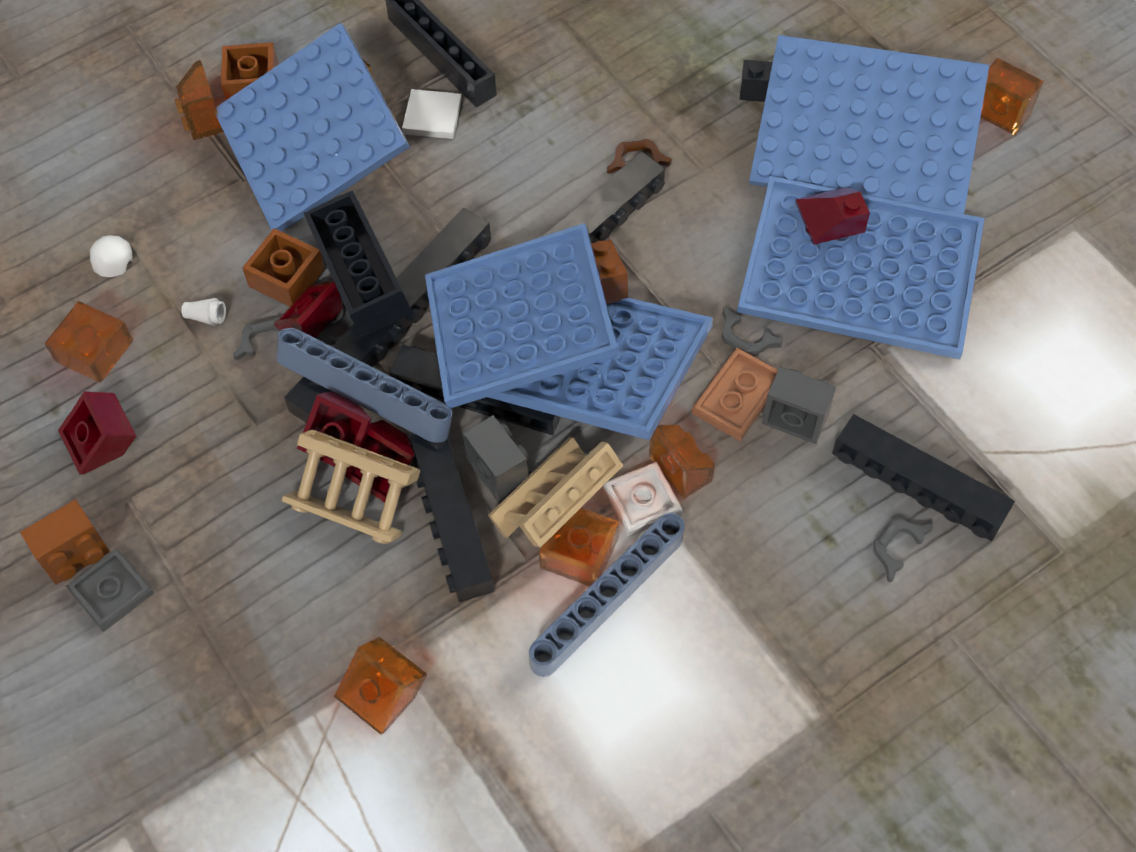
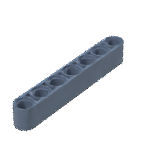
(364, 385)
(603, 606)

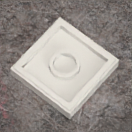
(432, 114)
(641, 498)

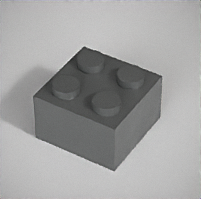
(798, 404)
(496, 457)

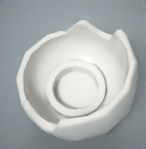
(110, 256)

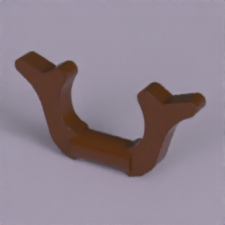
(646, 145)

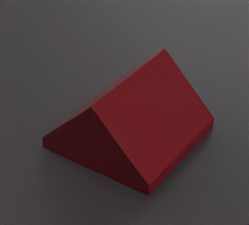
(312, 310)

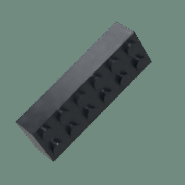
(357, 264)

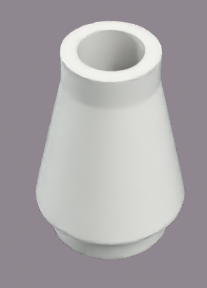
(205, 311)

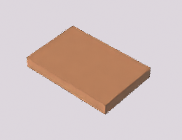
(736, 394)

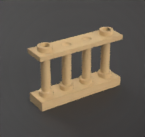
(371, 466)
(555, 491)

